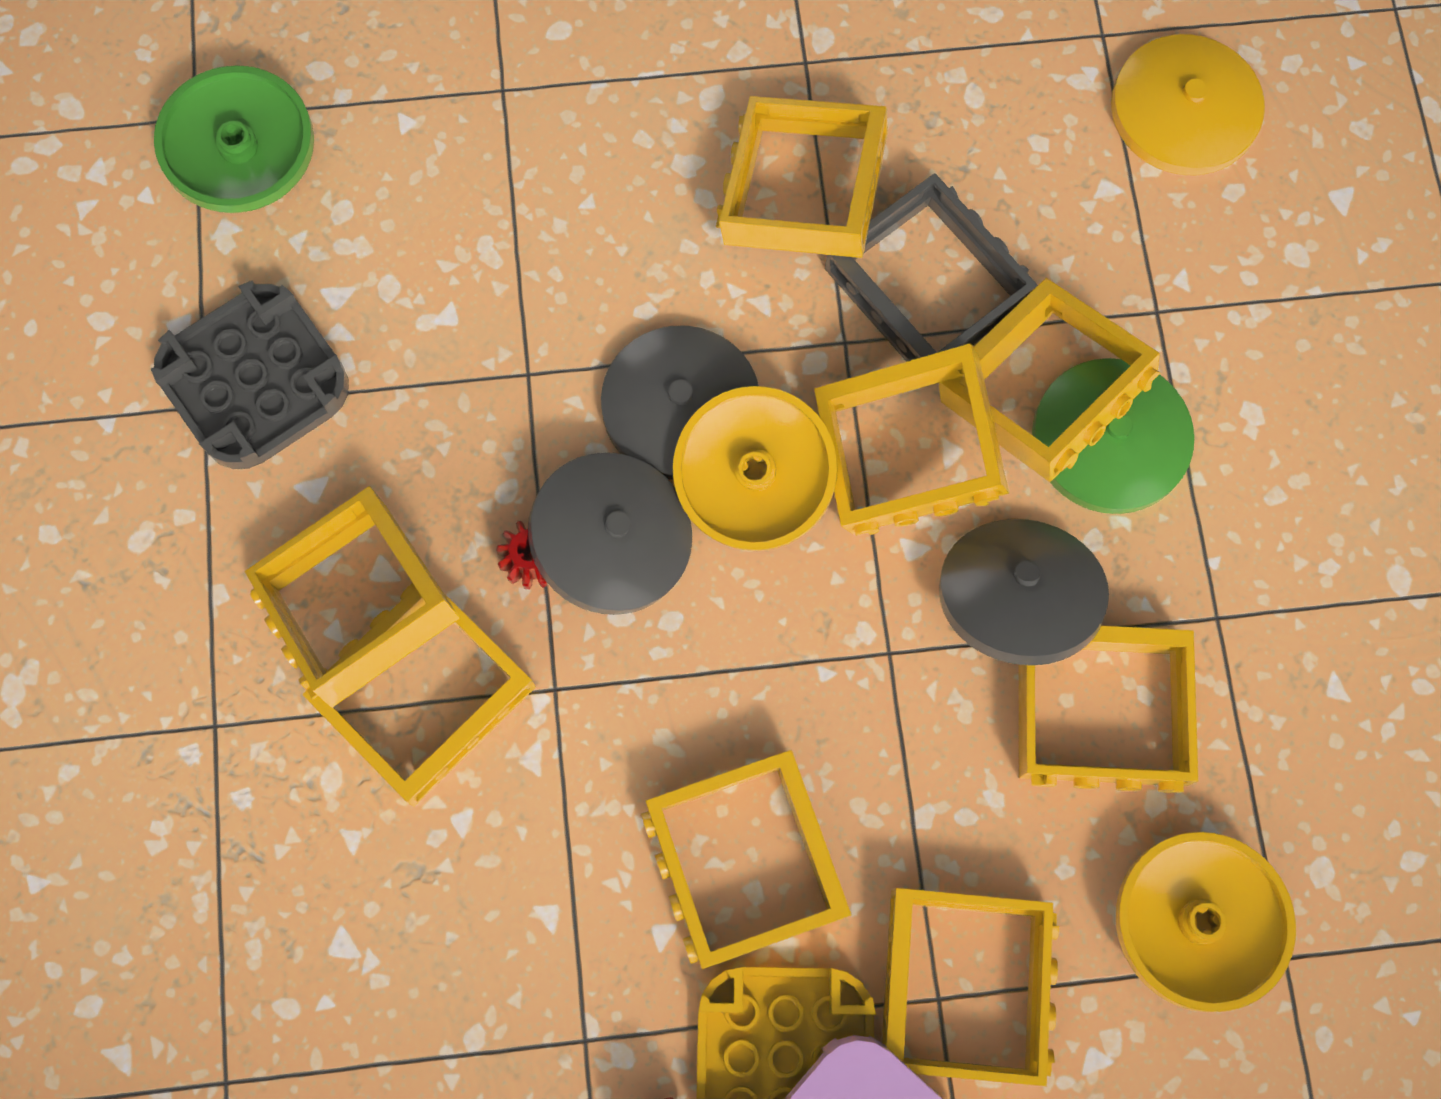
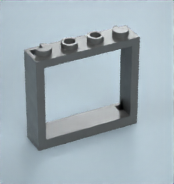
(969, 229)

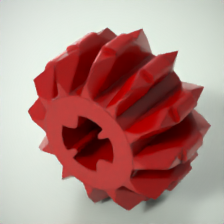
(515, 560)

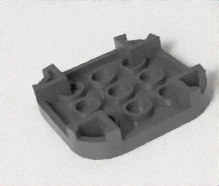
(251, 376)

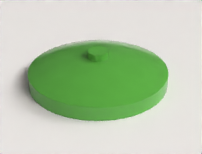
(234, 139)
(1137, 455)

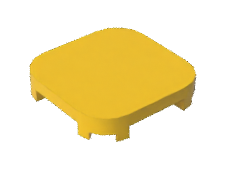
(770, 1025)

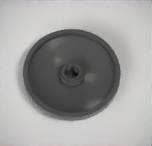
(662, 383)
(609, 533)
(1023, 592)

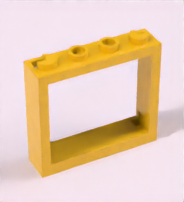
(809, 118)
(901, 379)
(1091, 424)
(313, 547)
(1183, 715)
(465, 737)
(809, 831)
(1042, 974)

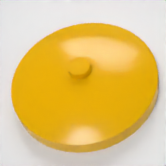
(1187, 104)
(755, 468)
(1206, 922)

